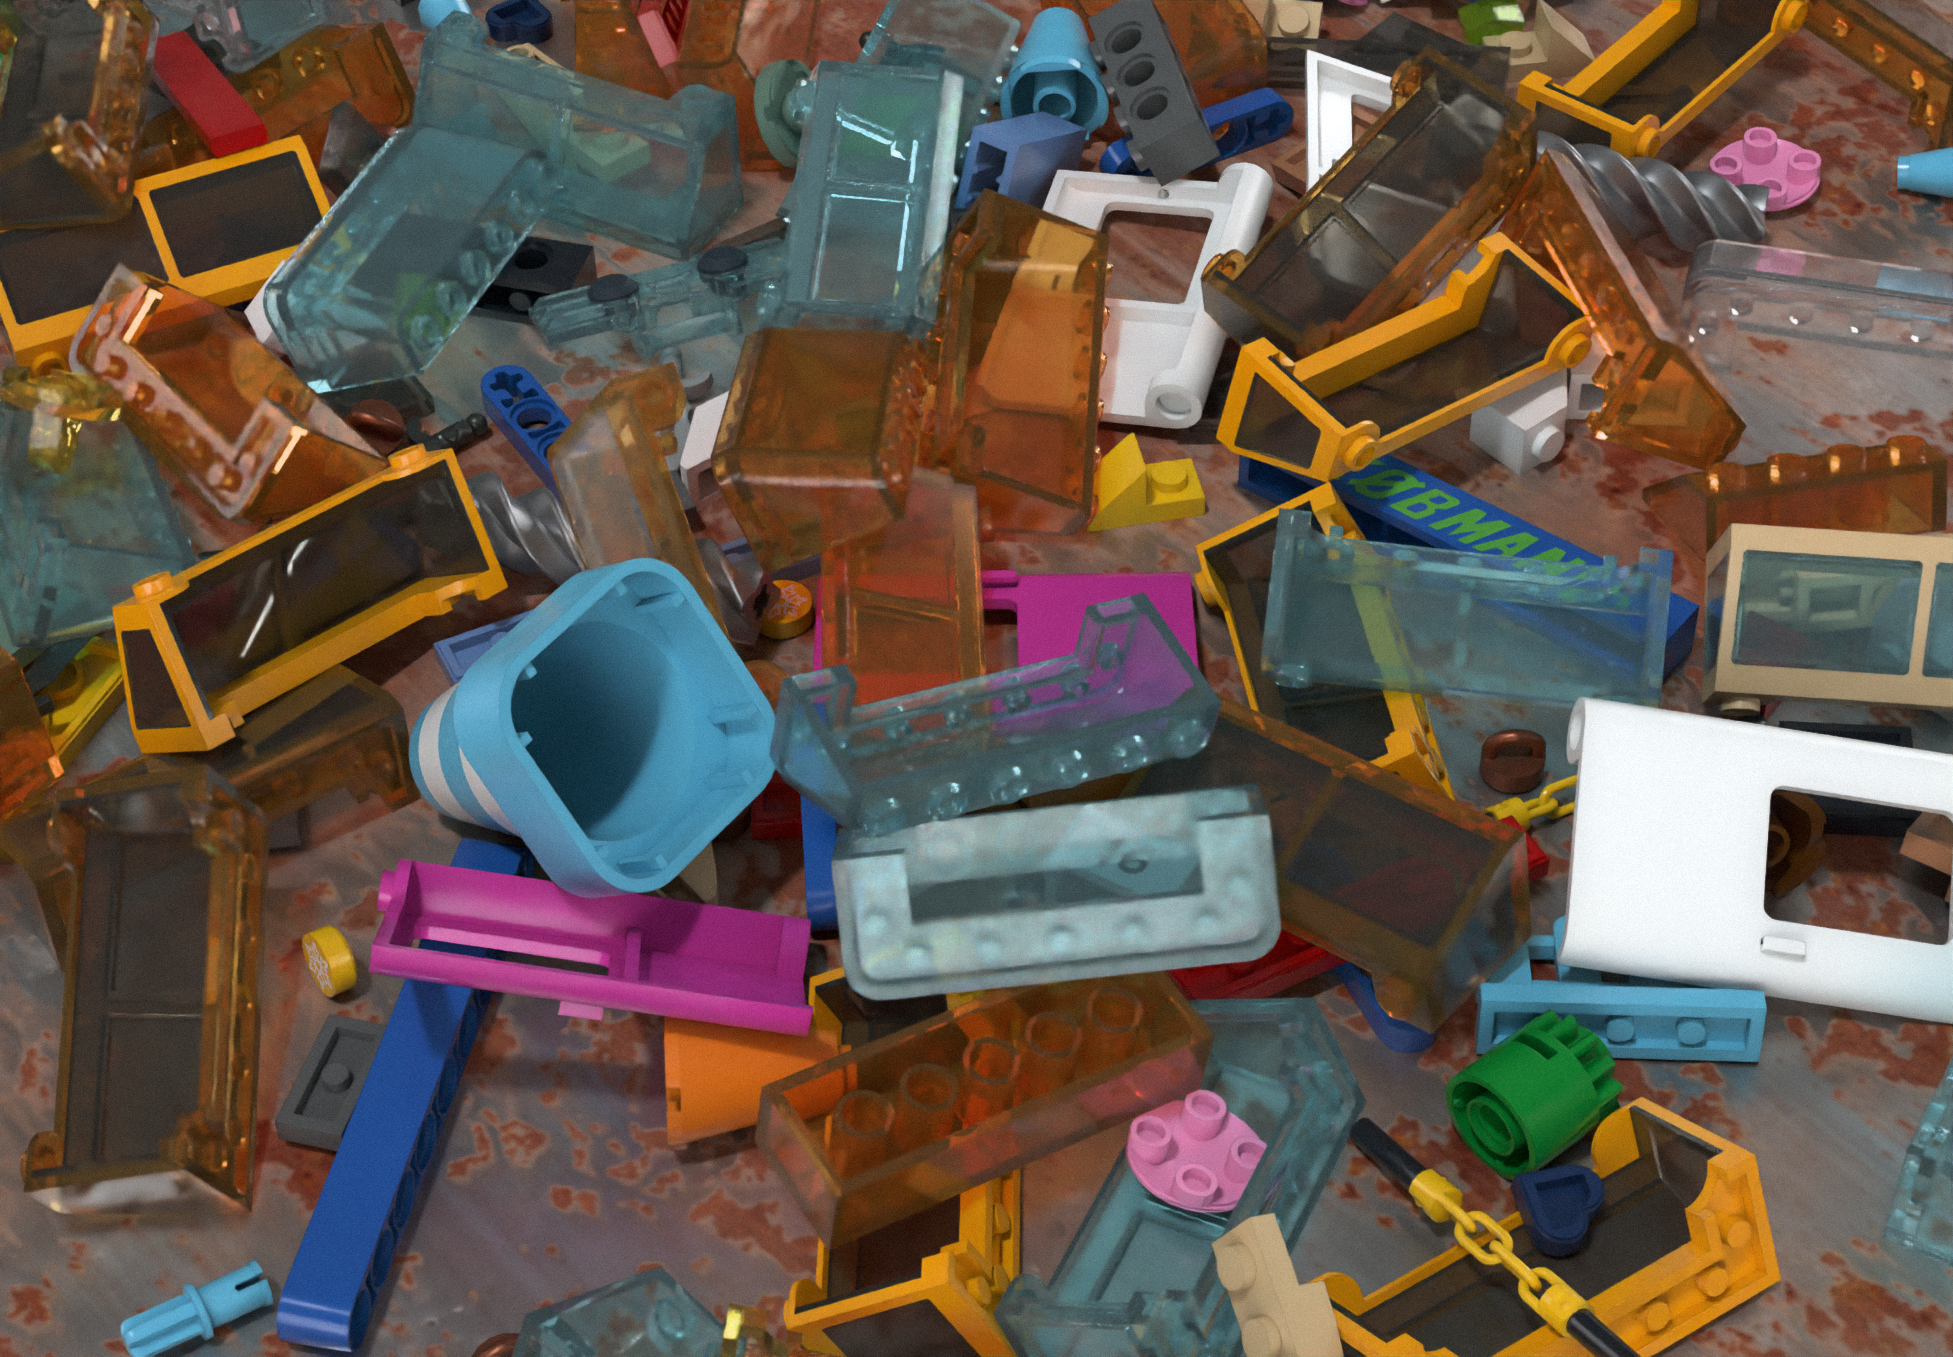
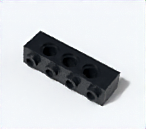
(536, 271)

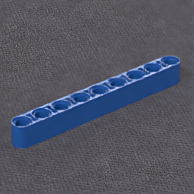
(389, 1142)

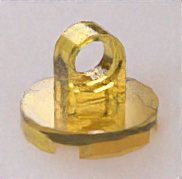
(58, 408)

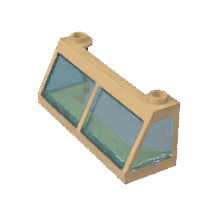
(1827, 619)

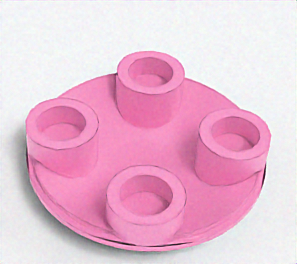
(1770, 162)
(1194, 1153)

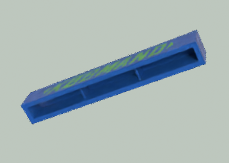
(1414, 508)

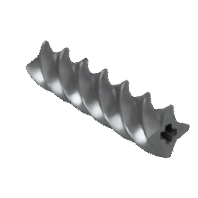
(1658, 198)
(536, 539)

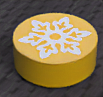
(791, 613)
(330, 960)

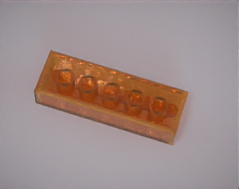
(975, 1095)

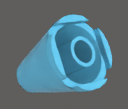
(1056, 73)

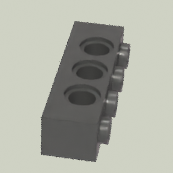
(1152, 90)

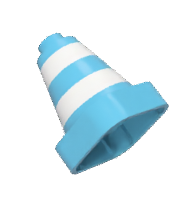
(602, 732)

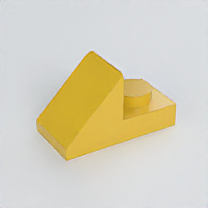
(1142, 492)

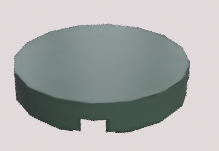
(772, 111)

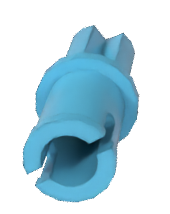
(196, 1312)

